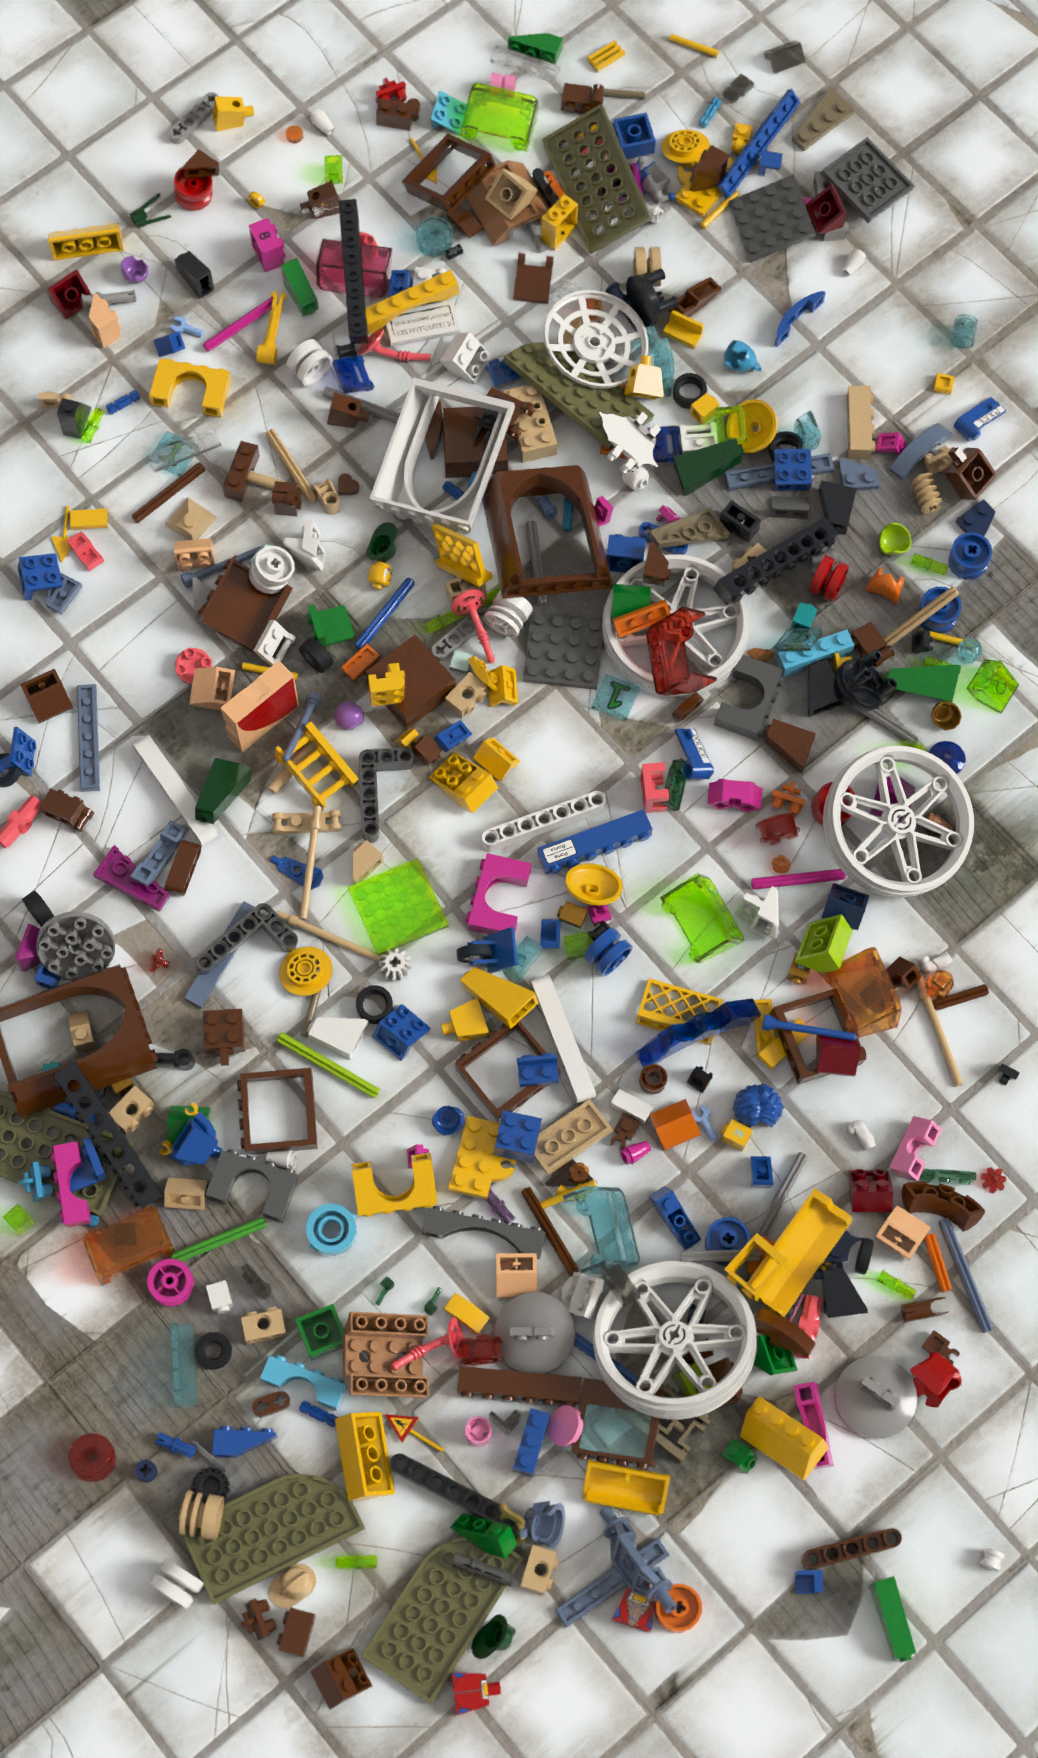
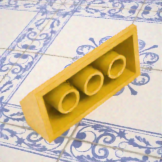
(85, 241)
(782, 1438)
(364, 1456)

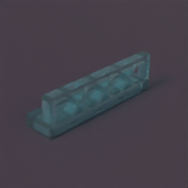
(183, 1365)

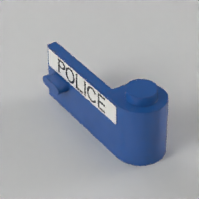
(975, 419)
(697, 763)

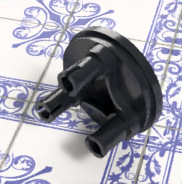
(644, 298)
(862, 683)

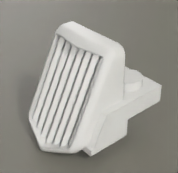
(308, 548)
(761, 914)
(583, 1295)

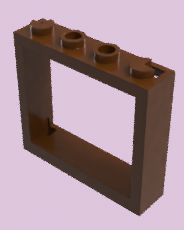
(462, 186)
(787, 1039)
(480, 1049)
(243, 1104)

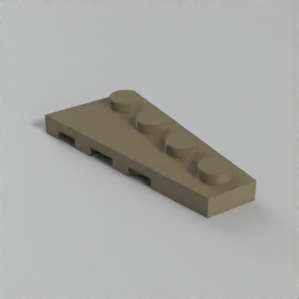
(825, 117)
(691, 529)

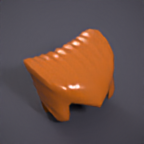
(885, 586)

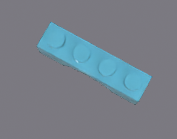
(795, 661)
(279, 1372)

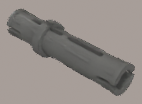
(483, 1569)

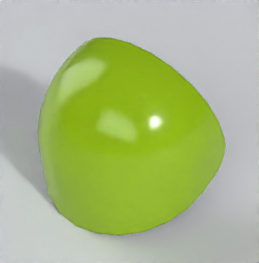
(894, 539)

